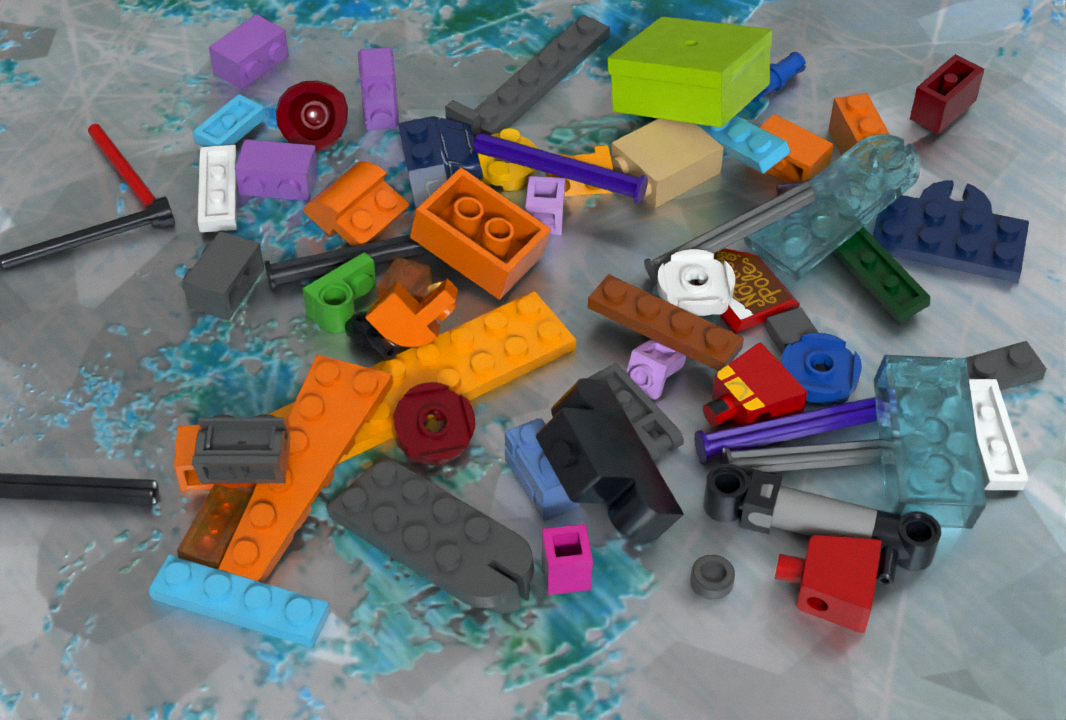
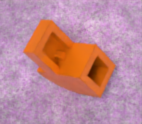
(407, 321)

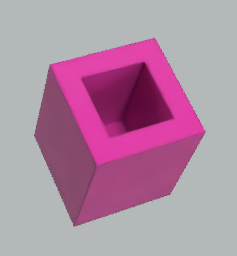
(567, 559)

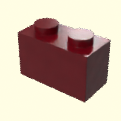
(946, 94)

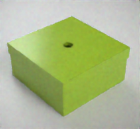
(690, 71)

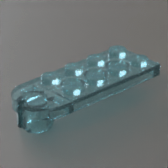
(847, 198)

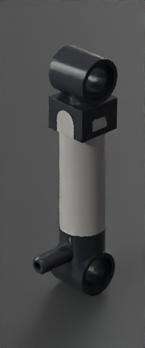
(766, 503)

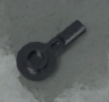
(366, 335)

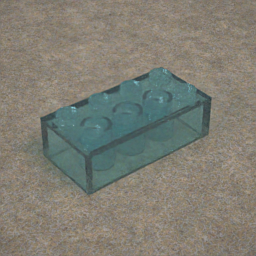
(929, 439)

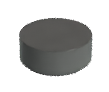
(712, 577)

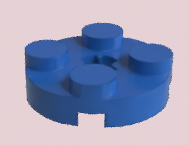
(841, 366)

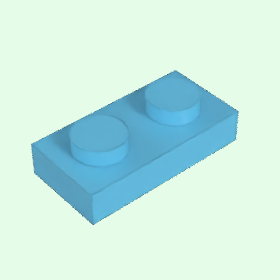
(230, 123)

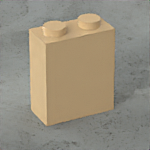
(671, 155)

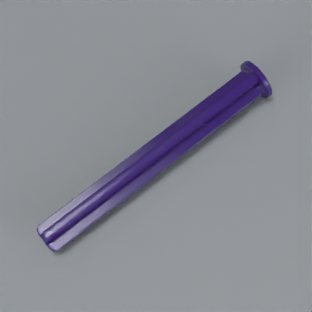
(562, 166)
(785, 428)

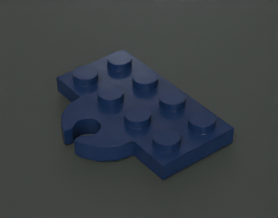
(954, 232)

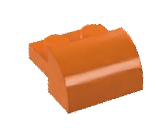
(357, 205)

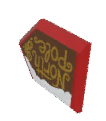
(756, 291)

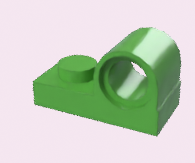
(332, 297)

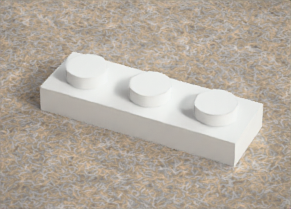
(217, 189)
(997, 445)

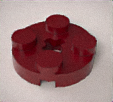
(420, 443)

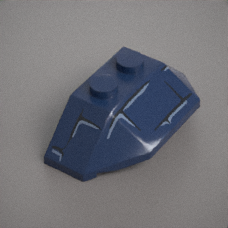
(435, 151)

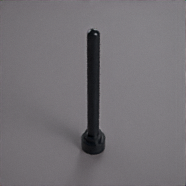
(156, 214)

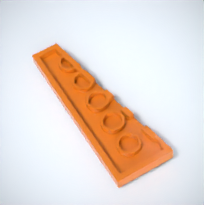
(322, 429)

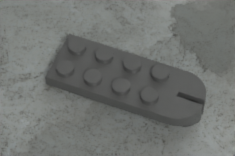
(437, 536)

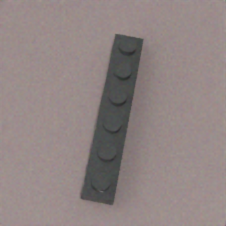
(541, 74)

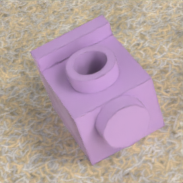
(546, 201)

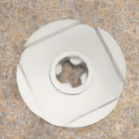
(697, 264)

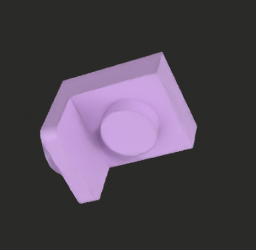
(651, 366)

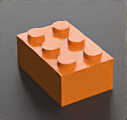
(479, 233)

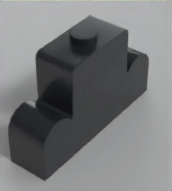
(606, 462)

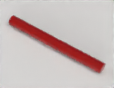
(121, 164)

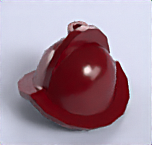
(312, 114)

